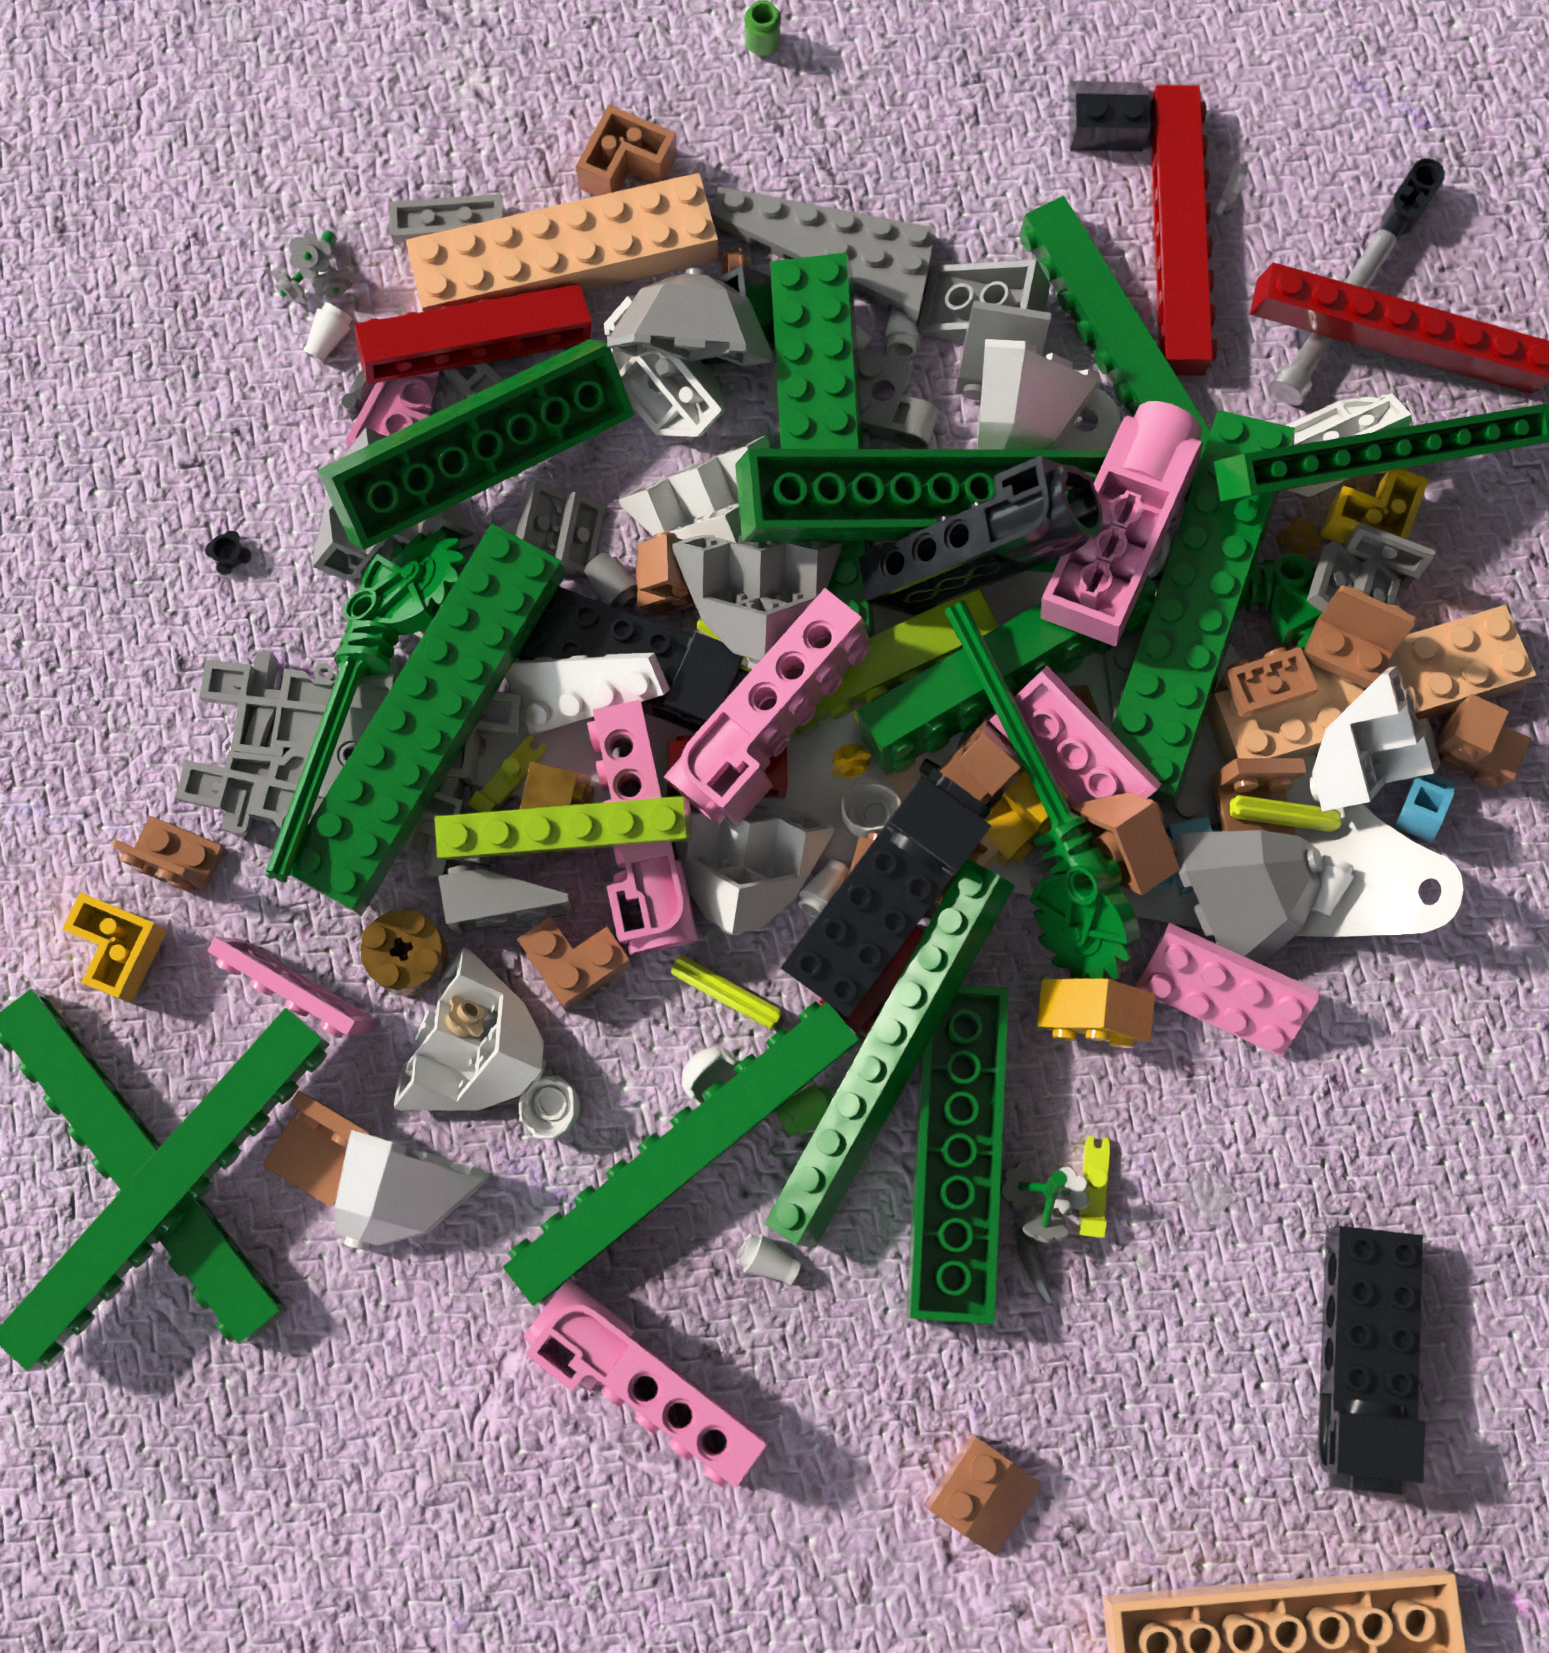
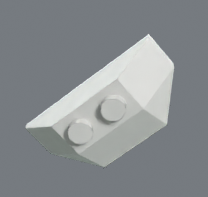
(668, 391)
(1348, 419)

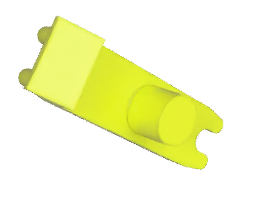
(508, 777)
(1095, 1170)

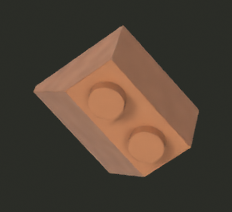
(1134, 836)
(982, 1494)

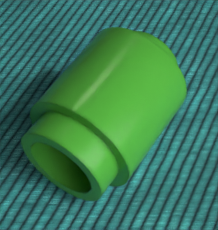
(762, 28)
(804, 1109)

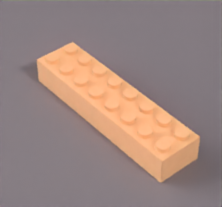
(569, 244)
(1437, 664)
(1307, 1615)

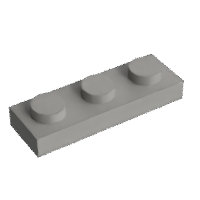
(429, 216)

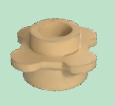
(465, 1017)

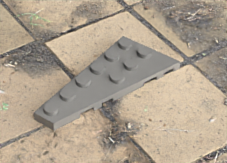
(885, 254)

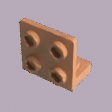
(1357, 636)
(1268, 682)
(1255, 778)
(174, 854)
(313, 1148)

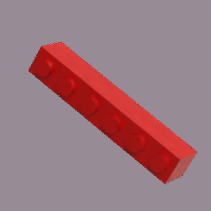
(472, 333)

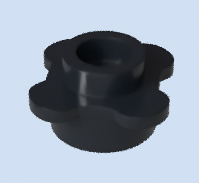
(222, 543)

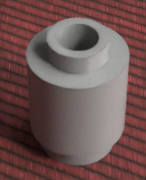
(611, 581)

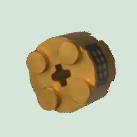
(384, 941)

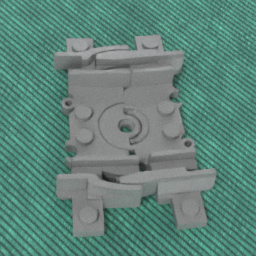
(278, 731)

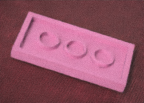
(1077, 745)
(1227, 990)
(301, 993)

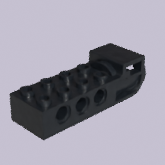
(989, 542)
(696, 668)
(888, 891)
(1371, 1360)

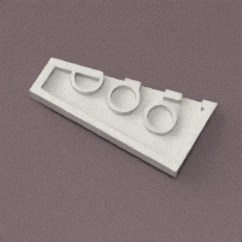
(571, 688)

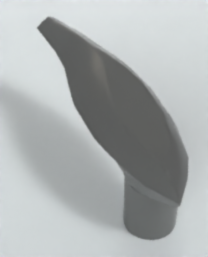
(357, 396)
(1032, 1263)

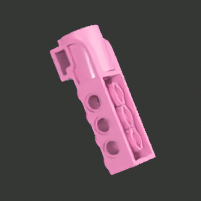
(1139, 495)
(728, 754)
(651, 871)
(616, 1358)

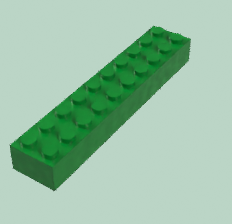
(821, 381)
(872, 491)
(1196, 609)
(426, 719)

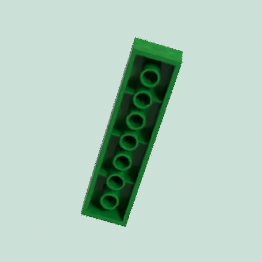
(476, 443)
(950, 697)
(959, 1161)

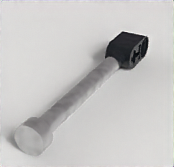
(1292, 382)

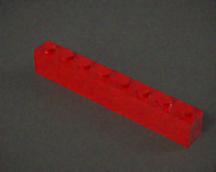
(1180, 229)
(1401, 328)

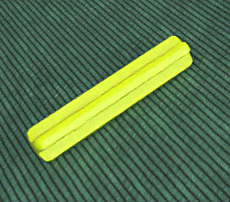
(1284, 813)
(726, 992)

